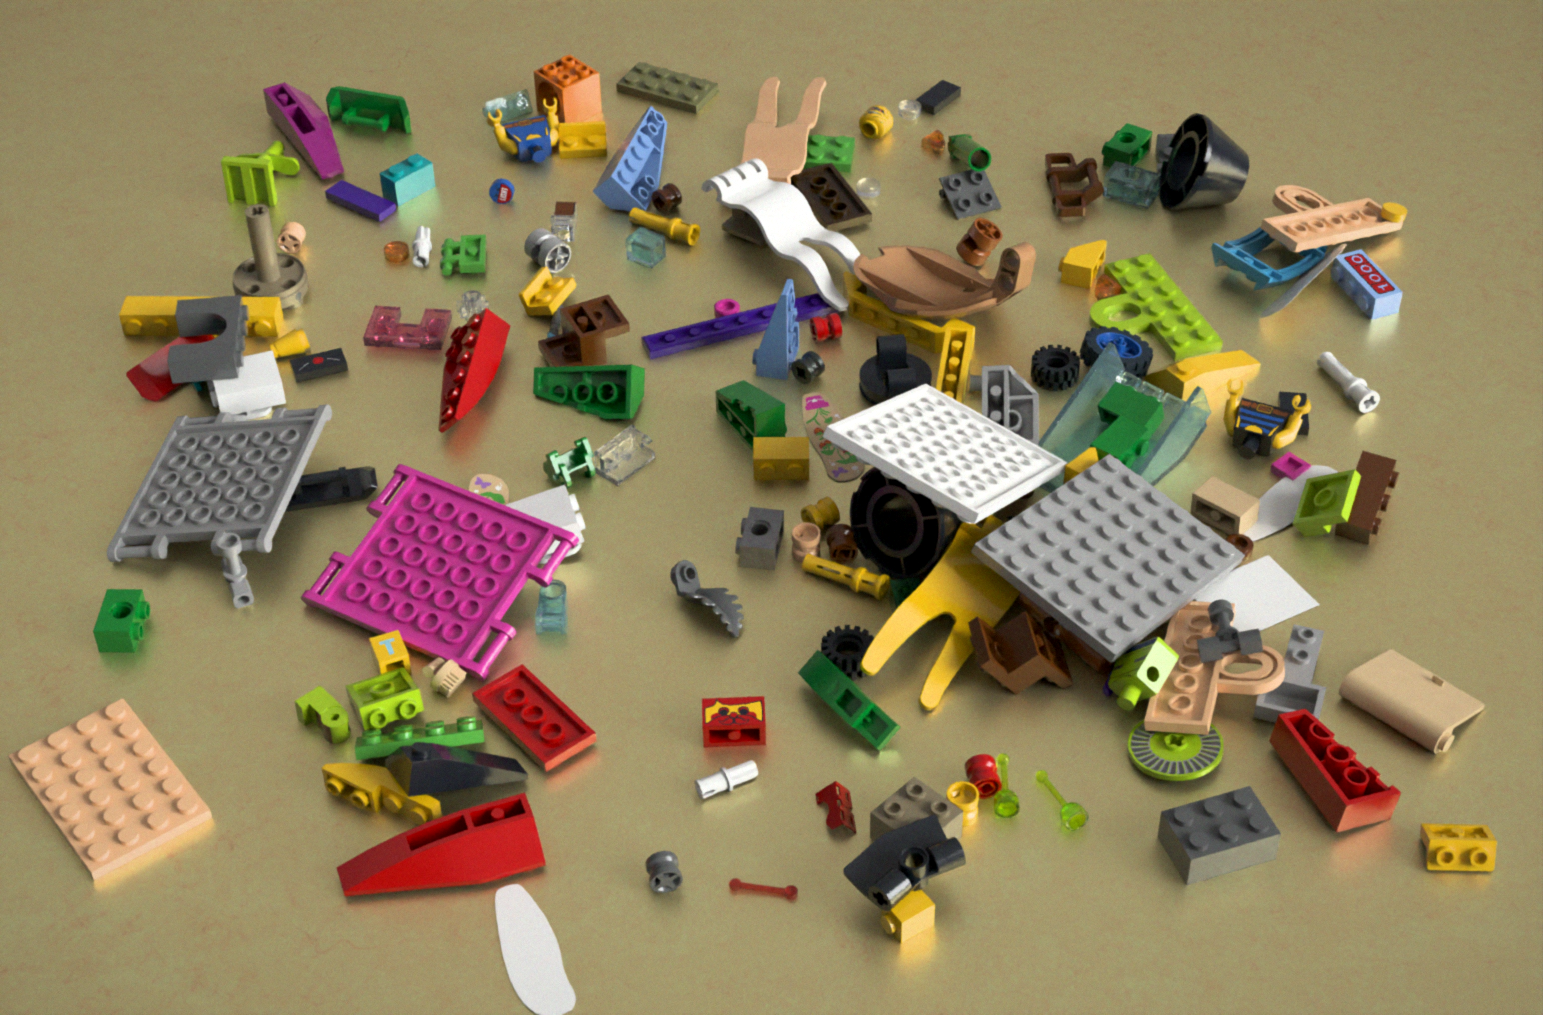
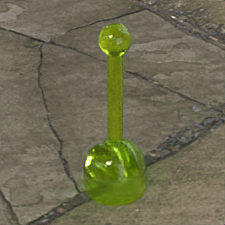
(1005, 801)
(1071, 813)

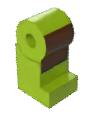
(325, 713)

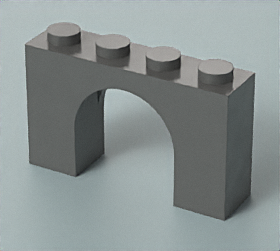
(217, 357)

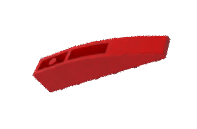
(471, 365)
(450, 851)

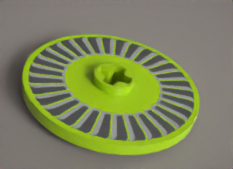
(1173, 754)

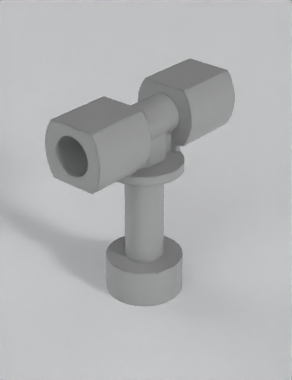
(234, 570)

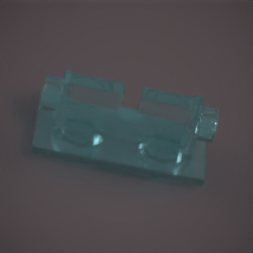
(510, 105)

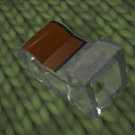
(564, 218)

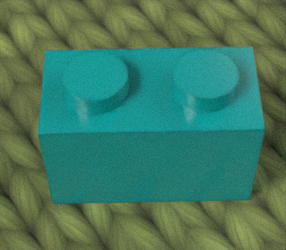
(407, 179)

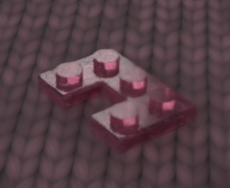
(386, 330)

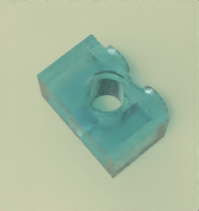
(1131, 185)

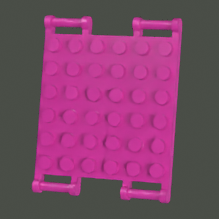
(440, 569)

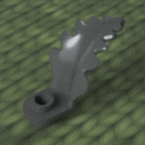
(687, 586)

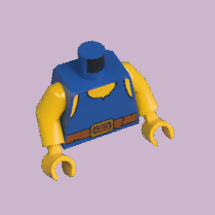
(528, 137)

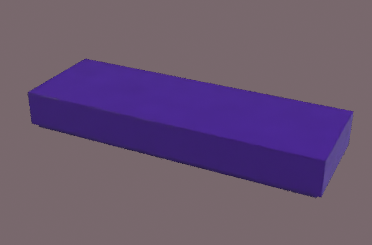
(360, 200)

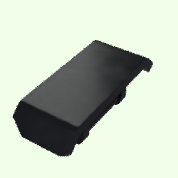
(333, 488)

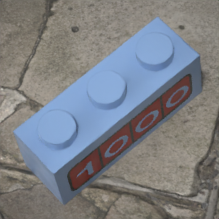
(1366, 284)

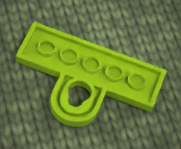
(1159, 307)

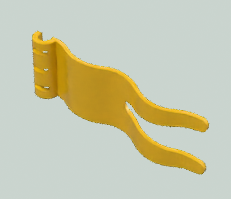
(956, 587)

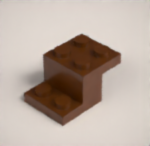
(584, 333)
(1019, 653)

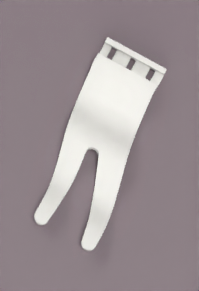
(784, 221)

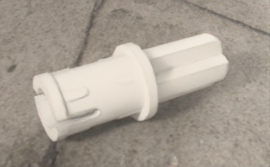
(421, 247)
(725, 779)

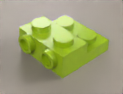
(1326, 502)
(385, 698)

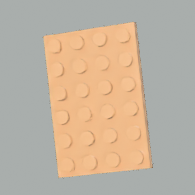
(109, 788)

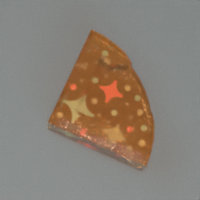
(934, 142)
(1106, 287)

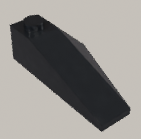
(441, 768)

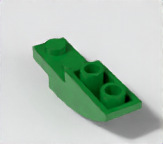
(848, 700)

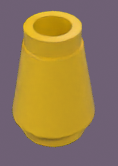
(290, 344)

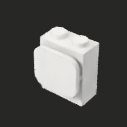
(252, 392)
(557, 509)

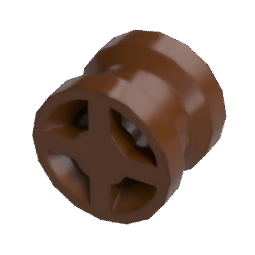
(666, 198)

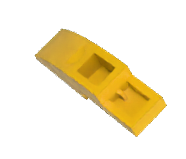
(376, 787)

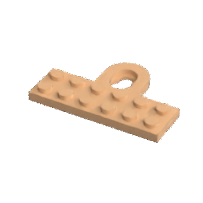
(1323, 222)
(1192, 687)

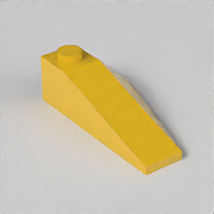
(1204, 371)

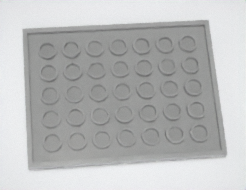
(1108, 556)

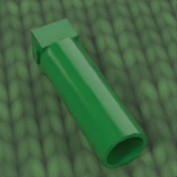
(969, 152)

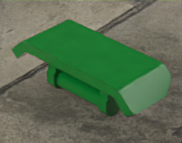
(368, 109)

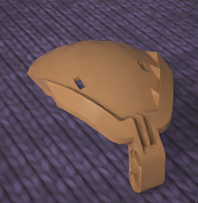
(933, 284)

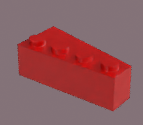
(1331, 774)

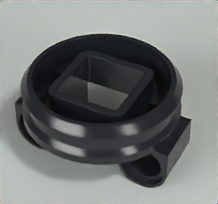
(899, 368)

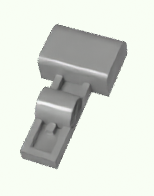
(1297, 689)

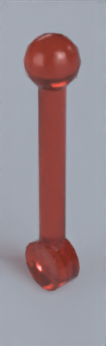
(790, 891)

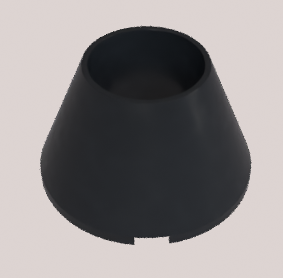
(1202, 166)
(898, 527)

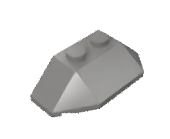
(1010, 401)

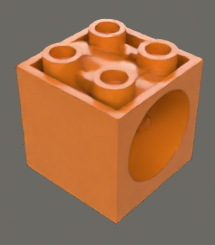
(573, 86)

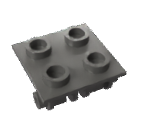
(969, 193)

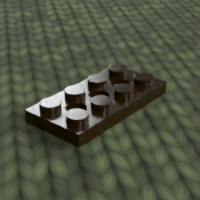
(824, 182)

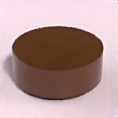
(1242, 543)

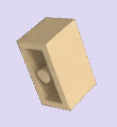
(1224, 507)

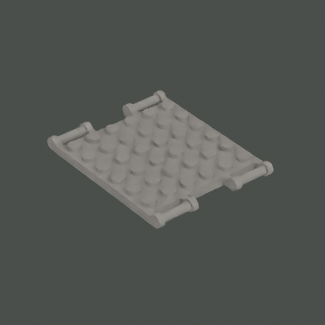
(219, 481)

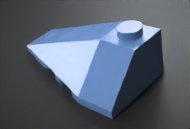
(780, 339)

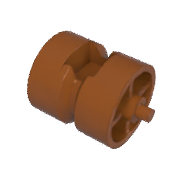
(979, 242)

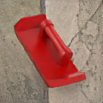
(153, 376)

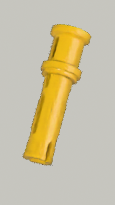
(674, 227)
(857, 582)

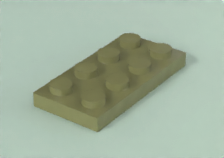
(667, 87)

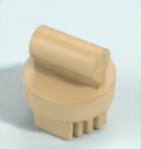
(445, 676)

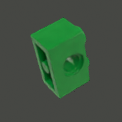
(1127, 146)
(121, 620)

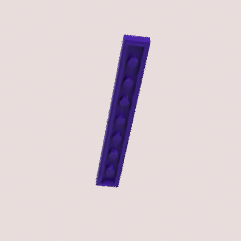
(728, 327)

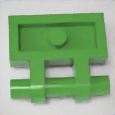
(471, 258)

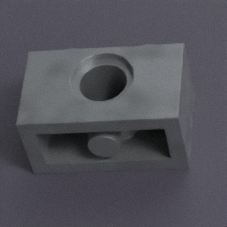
(760, 538)

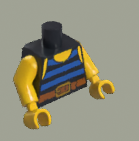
(1260, 426)

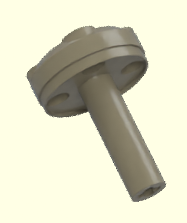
(268, 271)

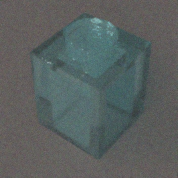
(645, 247)

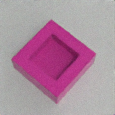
(1289, 466)

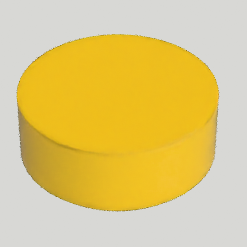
(1393, 212)

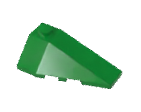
(598, 389)

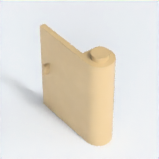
(1409, 699)

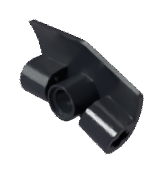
(904, 862)

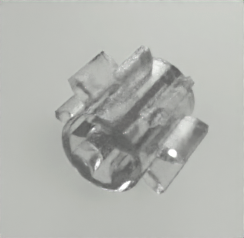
(471, 303)

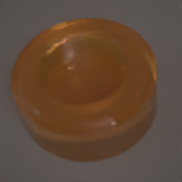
(396, 252)

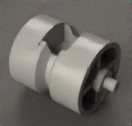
(547, 250)

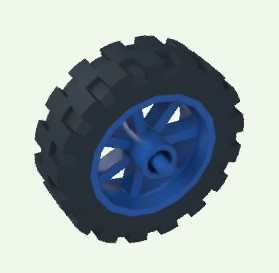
(1132, 350)

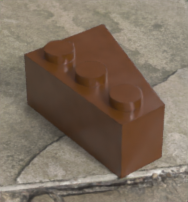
(1371, 498)

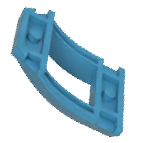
(1239, 257)

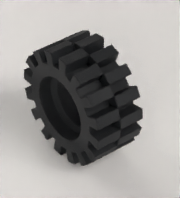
(1055, 367)
(846, 640)

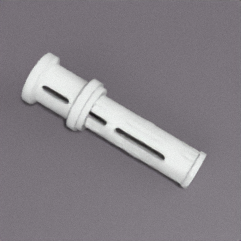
(1354, 388)

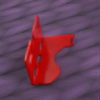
(830, 797)

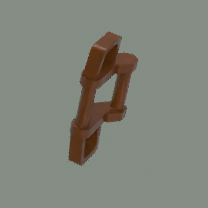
(1073, 173)

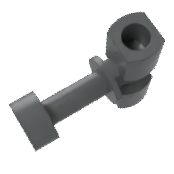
(1227, 637)

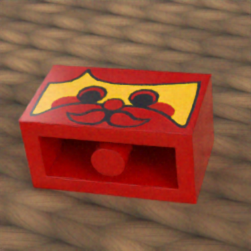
(733, 721)

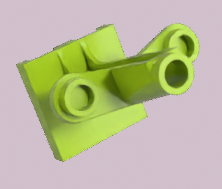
(251, 175)

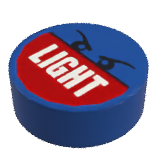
(501, 191)

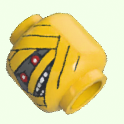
(875, 122)

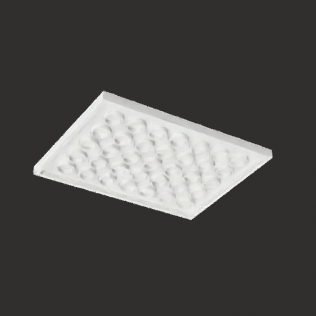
(946, 452)

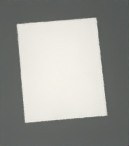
(1261, 594)

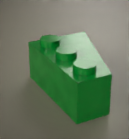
(751, 412)

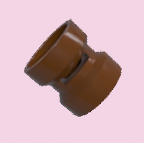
(841, 544)

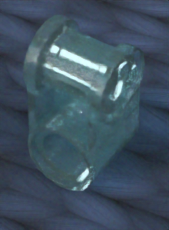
(552, 609)

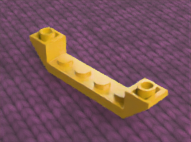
(880, 316)

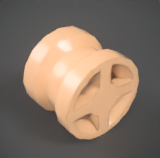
(291, 237)

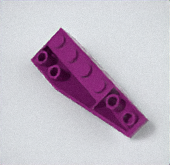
(305, 127)

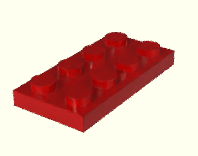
(534, 717)

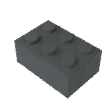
(1218, 835)

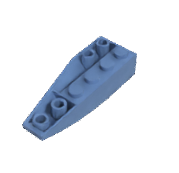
(635, 166)

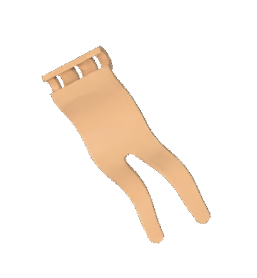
(784, 147)

